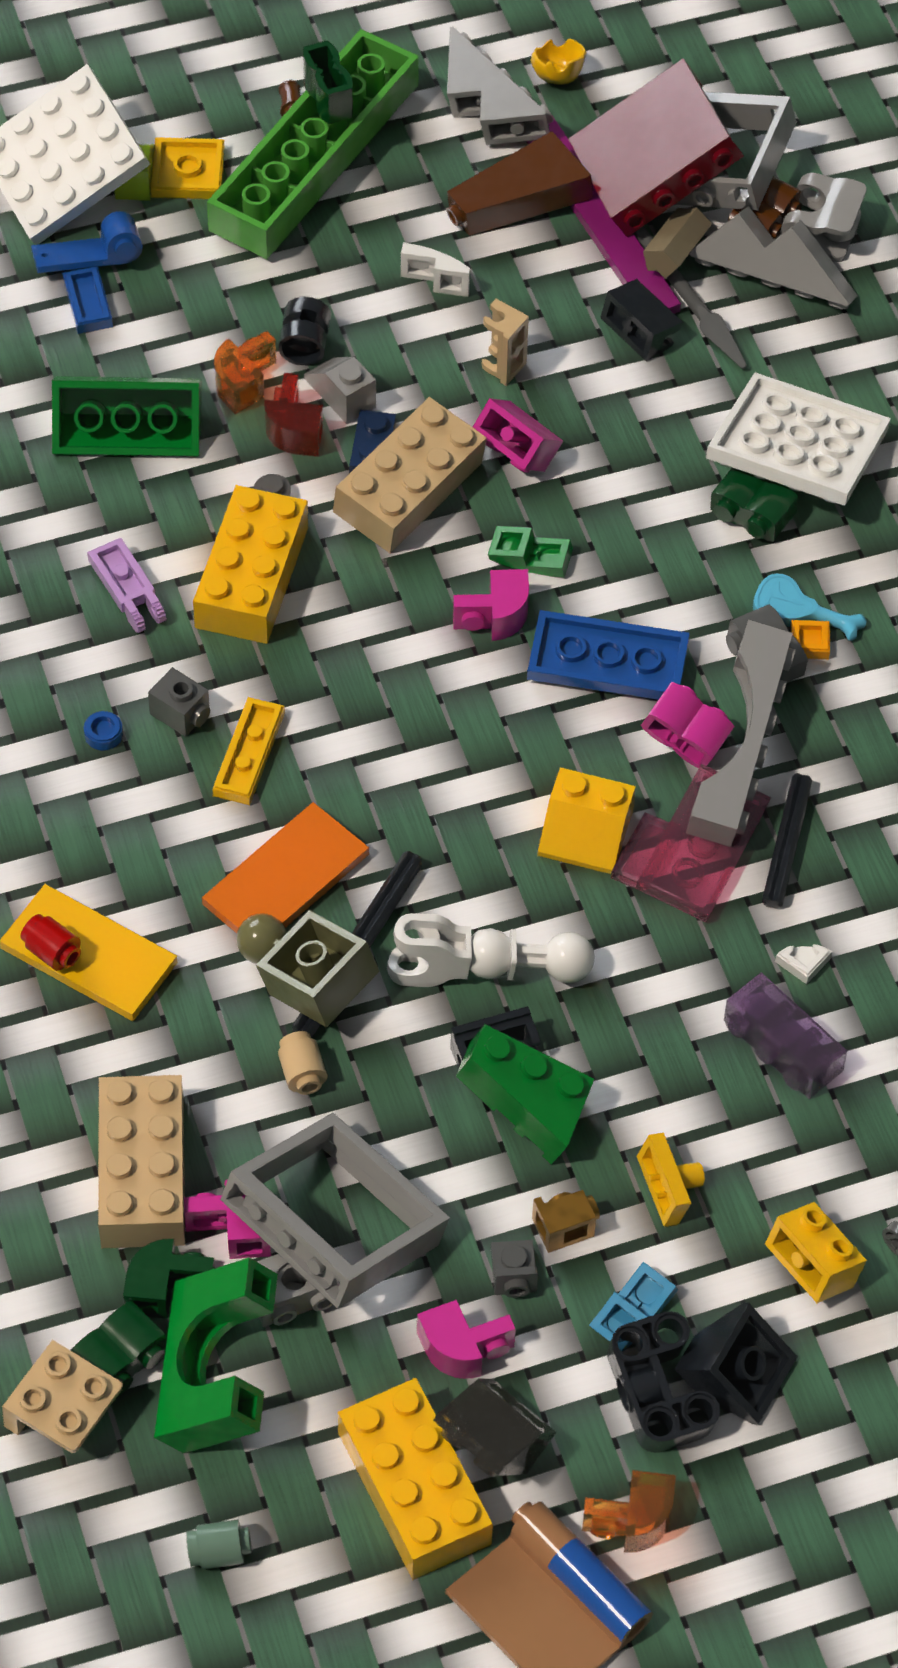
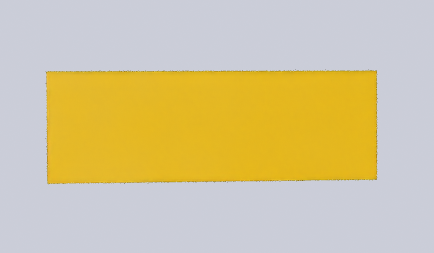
(248, 751)

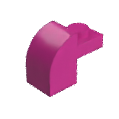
(501, 610)
(208, 1212)
(457, 1348)

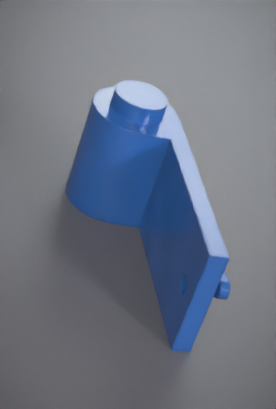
(117, 245)

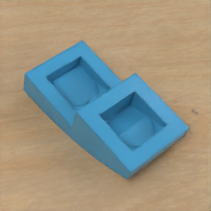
(640, 1298)

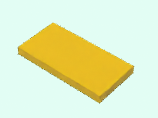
(113, 963)

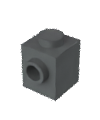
(179, 702)

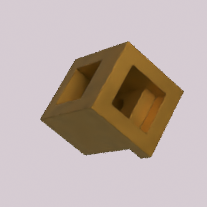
(565, 1219)

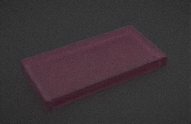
(694, 870)

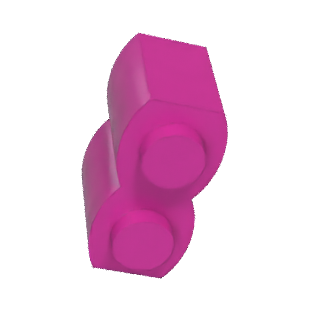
(687, 725)

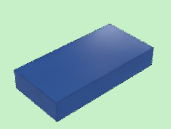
(87, 300)

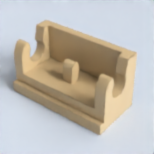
(508, 341)

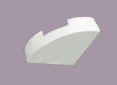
(803, 961)

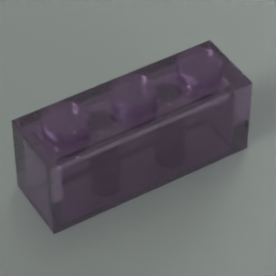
(784, 1036)

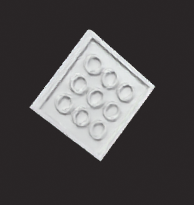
(65, 154)
(798, 438)

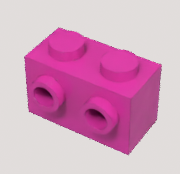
(517, 435)

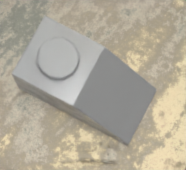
(344, 386)

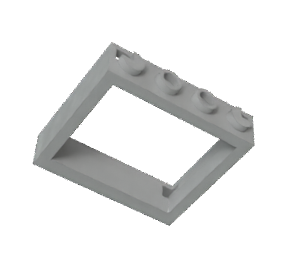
(748, 113)
(301, 1244)

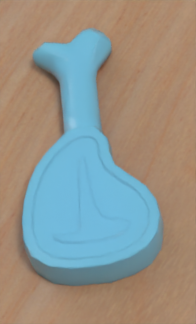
(792, 604)

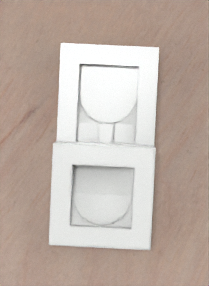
(446, 272)

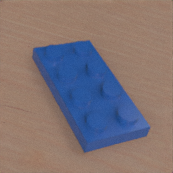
(606, 655)

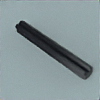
(787, 841)

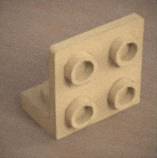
(61, 1398)

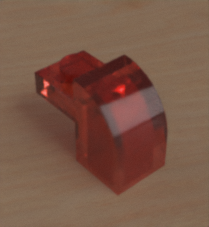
(290, 424)

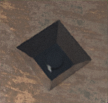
(738, 1362)

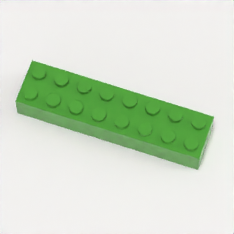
(306, 154)

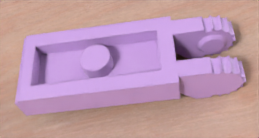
(126, 582)

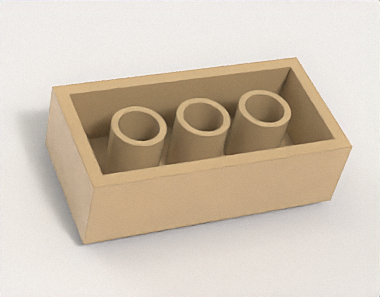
(409, 474)
(141, 1160)

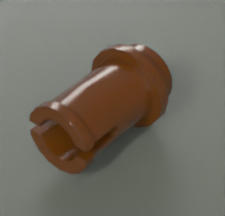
(289, 94)

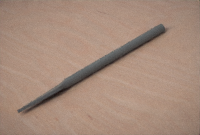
(711, 324)

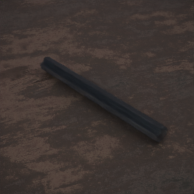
(376, 915)

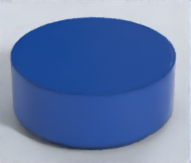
(103, 730)

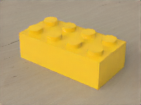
(251, 564)
(414, 1478)

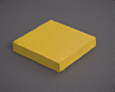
(187, 167)

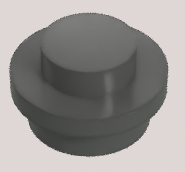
(273, 483)

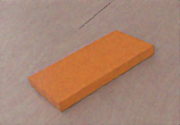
(288, 870)

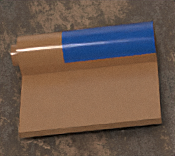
(549, 1597)

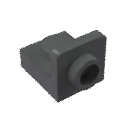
(514, 1268)

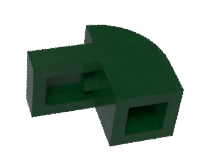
(153, 1275)

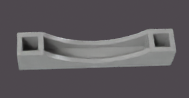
(721, 798)

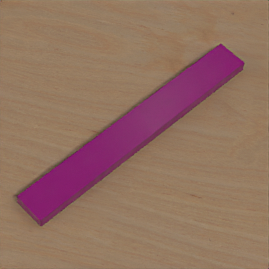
(621, 252)

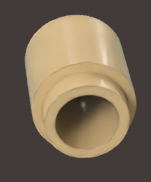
(302, 1063)

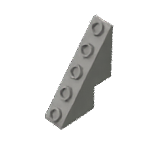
(483, 89)
(788, 261)

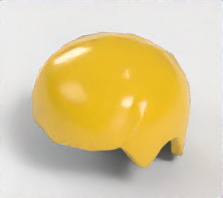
(559, 63)

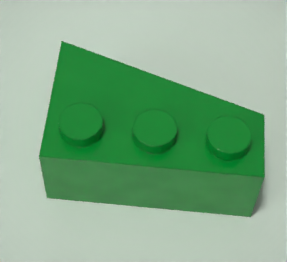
(527, 1088)

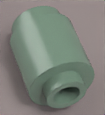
(218, 1544)

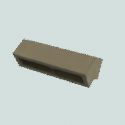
(675, 240)

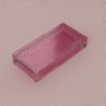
(639, 850)

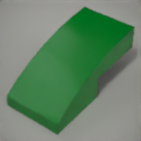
(522, 550)

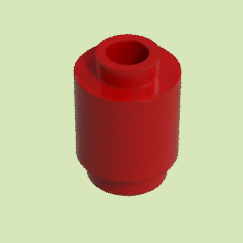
(51, 942)

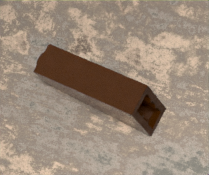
(520, 187)

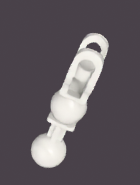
(451, 951)

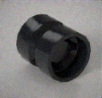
(304, 331)

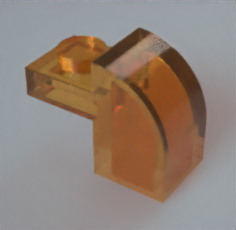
(239, 370)
(642, 1519)

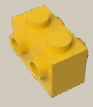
(815, 1252)

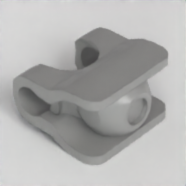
(835, 212)

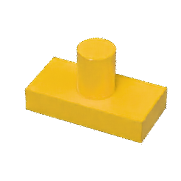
(667, 1180)

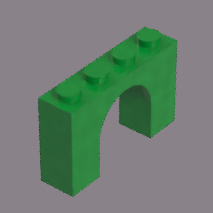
(201, 1312)

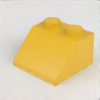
(586, 820)

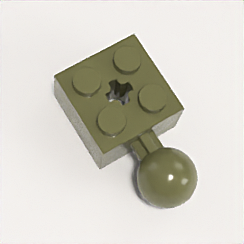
(310, 966)

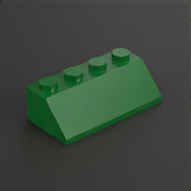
(126, 416)

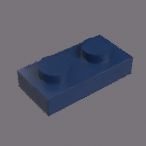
(371, 431)

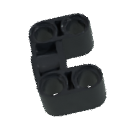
(645, 1387)

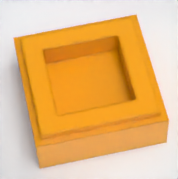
(813, 637)

